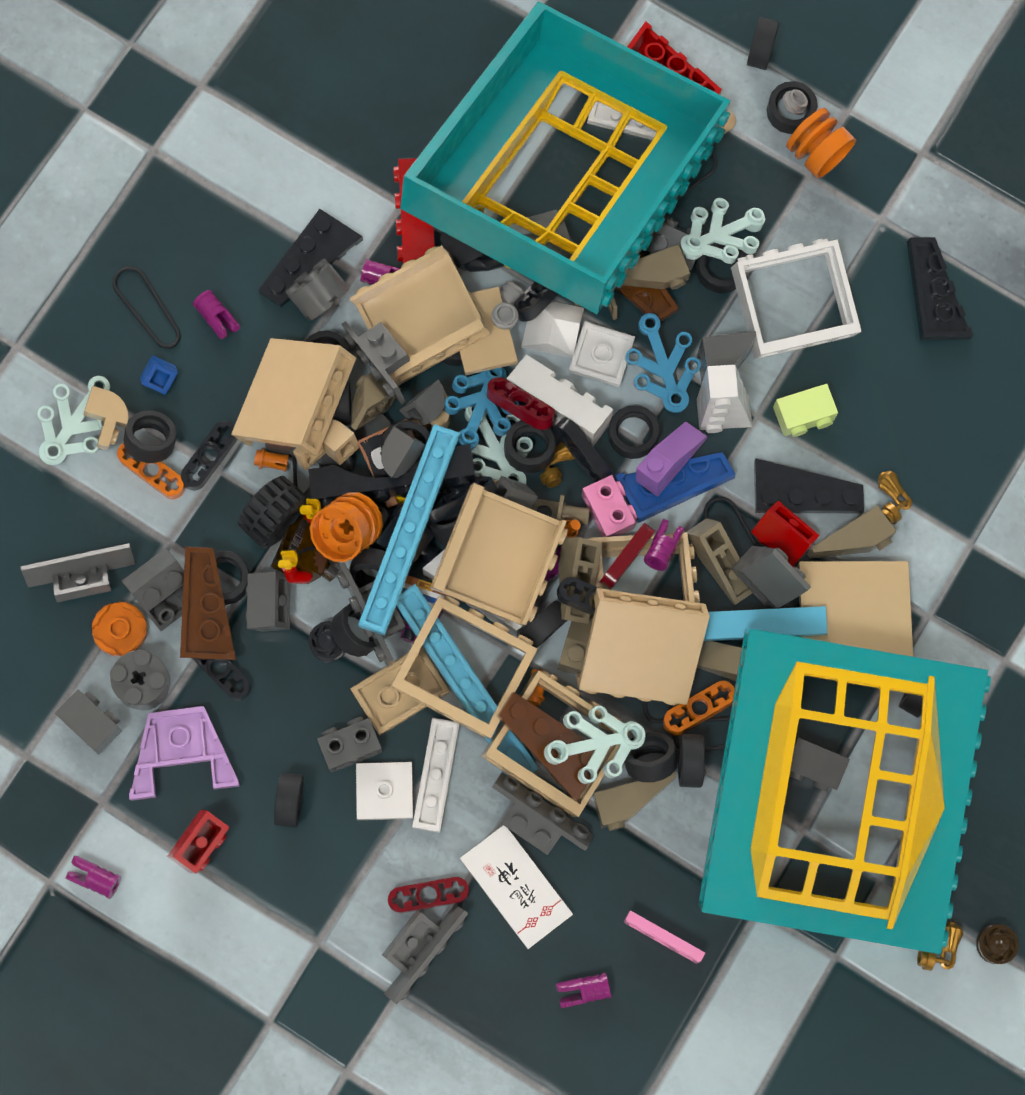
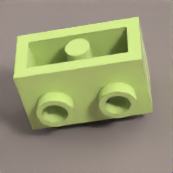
(805, 410)

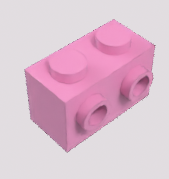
(609, 507)

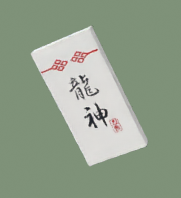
(516, 886)

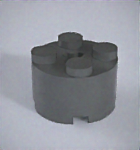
(317, 290)
(125, 675)

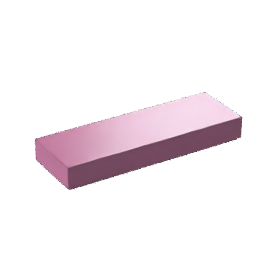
(664, 937)

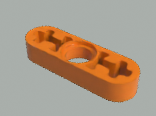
(162, 488)
(678, 711)

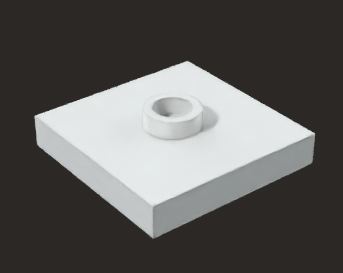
(601, 354)
(384, 791)

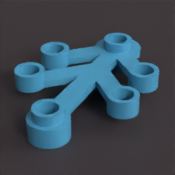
(664, 367)
(481, 404)

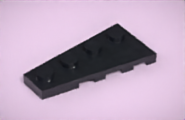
(320, 239)
(934, 294)
(804, 490)

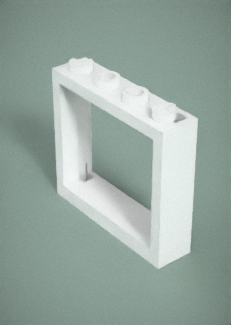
(795, 253)

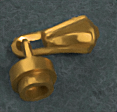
(552, 476)
(890, 484)
(928, 960)

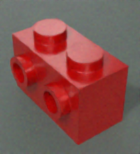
(785, 531)
(198, 842)

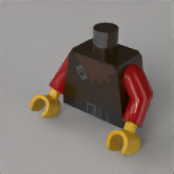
(297, 553)

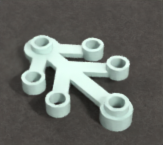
(695, 245)
(70, 426)
(496, 451)
(599, 742)

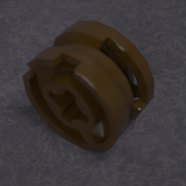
(997, 944)

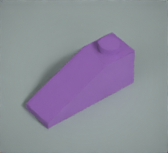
(669, 458)

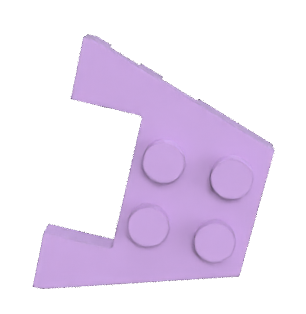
(180, 739)

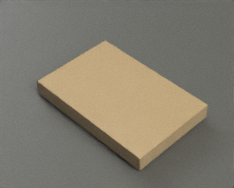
(496, 348)
(389, 707)

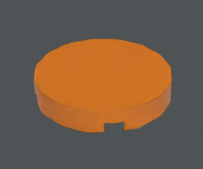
(119, 629)

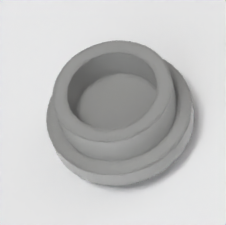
(795, 101)
(504, 316)

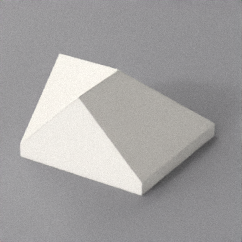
(554, 330)

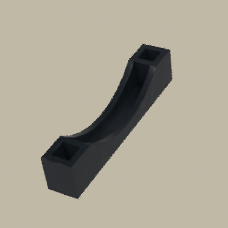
(332, 481)

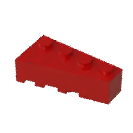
(657, 49)
(416, 234)

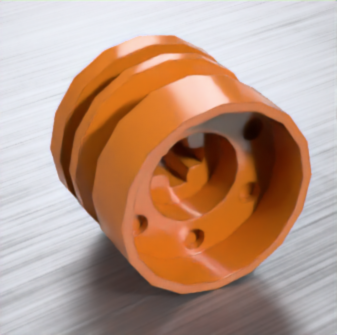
(816, 138)
(346, 527)

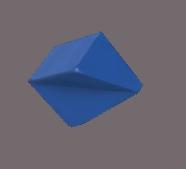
(158, 375)

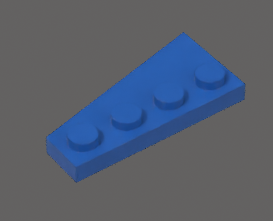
(693, 479)

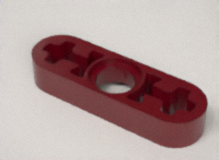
(535, 413)
(627, 556)
(408, 905)

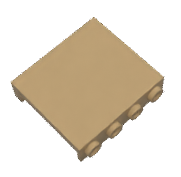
(423, 310)
(294, 394)
(499, 556)
(863, 603)
(643, 647)

